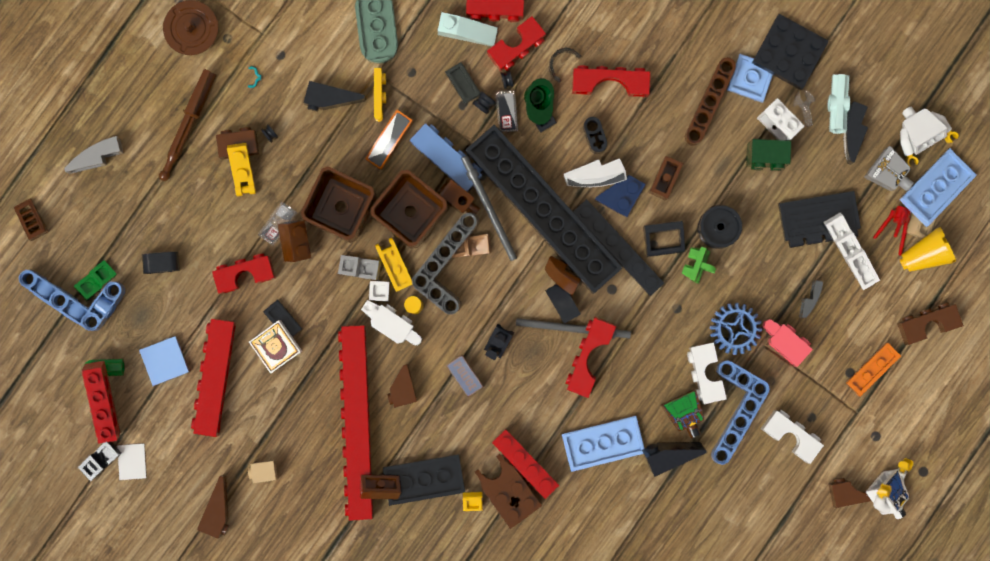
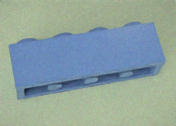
(443, 155)

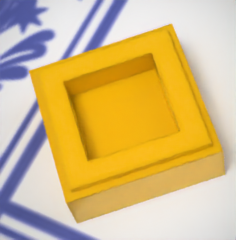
(472, 501)

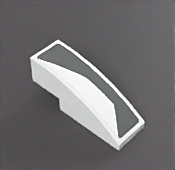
(596, 174)

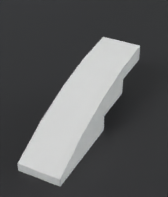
(851, 251)

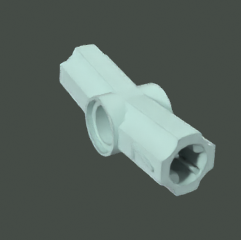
(839, 103)

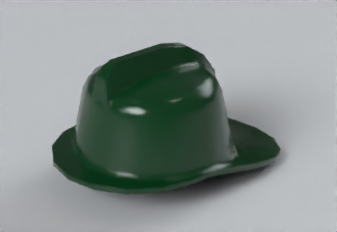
(539, 101)

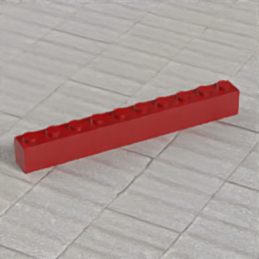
(356, 419)

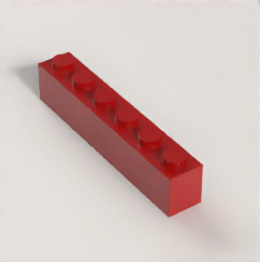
(214, 377)

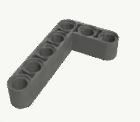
(442, 261)

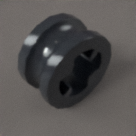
(507, 79)
(269, 133)

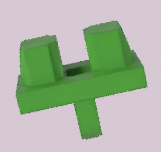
(701, 256)

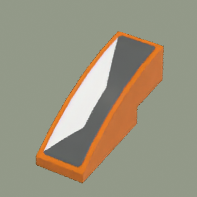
(389, 139)

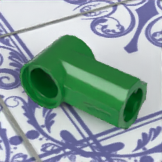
(114, 367)

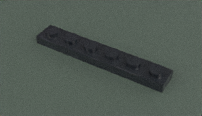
(618, 248)

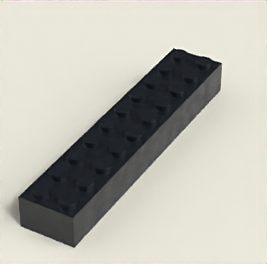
(543, 209)

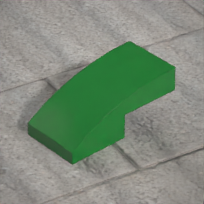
(95, 280)

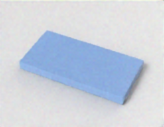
(938, 187)
(603, 443)

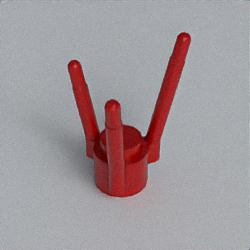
(901, 217)

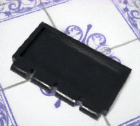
(807, 217)

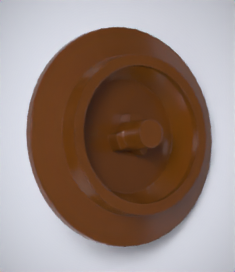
(190, 27)

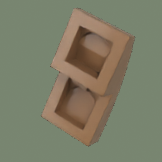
(474, 246)

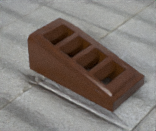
(27, 228)

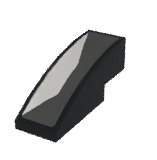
(855, 131)

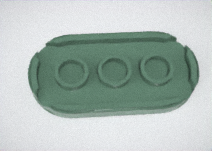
(376, 30)

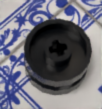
(727, 235)

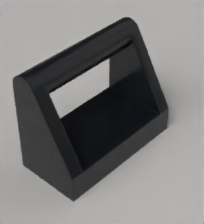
(664, 227)

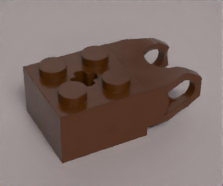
(504, 487)

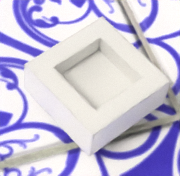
(379, 291)

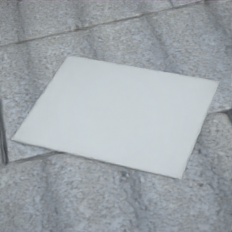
(131, 462)

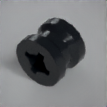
(484, 102)

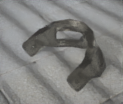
(560, 51)

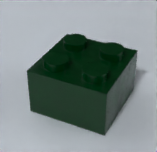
(768, 154)

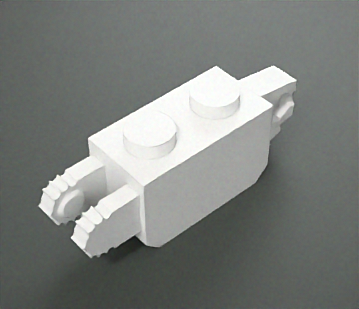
(390, 324)

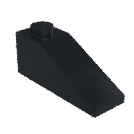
(327, 97)
(668, 455)

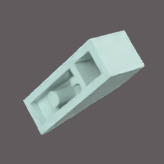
(466, 29)

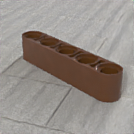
(716, 95)

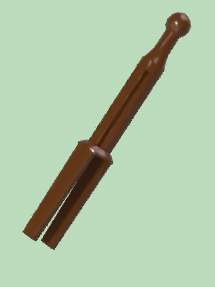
(191, 113)

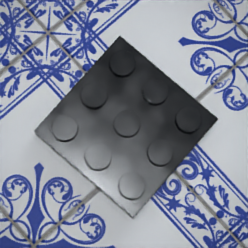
(790, 52)

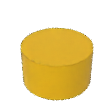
(413, 305)

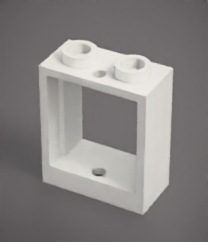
(779, 115)

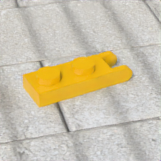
(379, 95)
(394, 266)

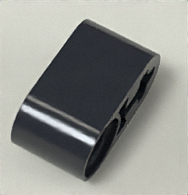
(591, 141)
(160, 262)

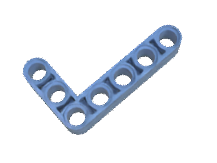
(741, 410)

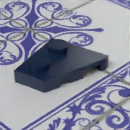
(622, 195)

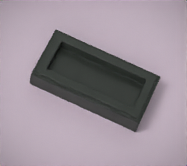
(462, 83)

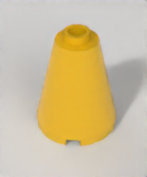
(928, 252)

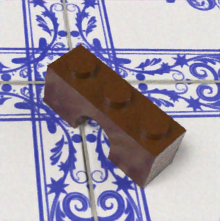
(913, 328)

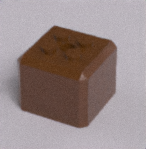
(337, 187)
(404, 192)

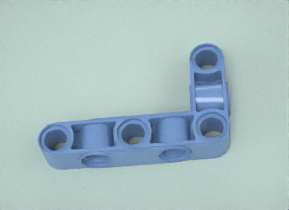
(101, 307)

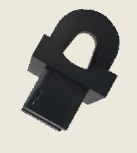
(498, 342)

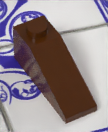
(216, 513)

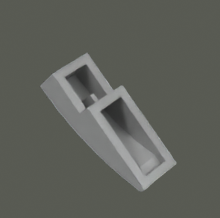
(95, 155)

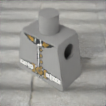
(890, 171)

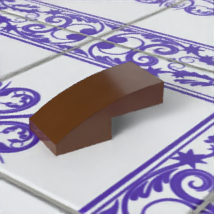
(562, 278)

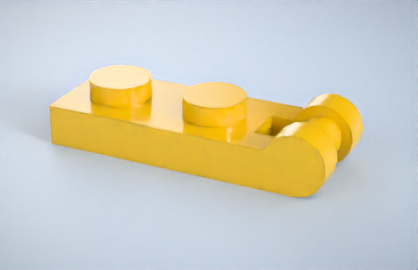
(241, 168)

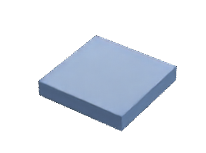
(749, 79)
(164, 361)

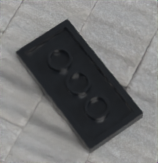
(427, 479)

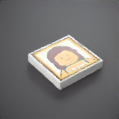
(275, 346)

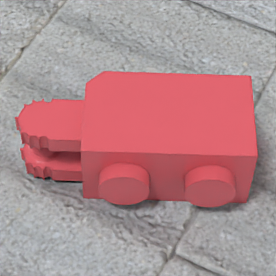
(786, 342)

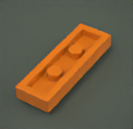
(873, 369)

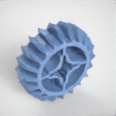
(732, 337)

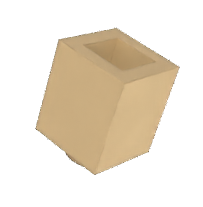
(263, 471)

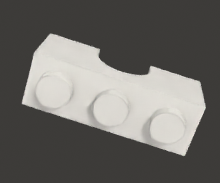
(707, 390)
(806, 446)

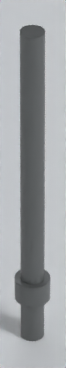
(472, 175)
(565, 327)

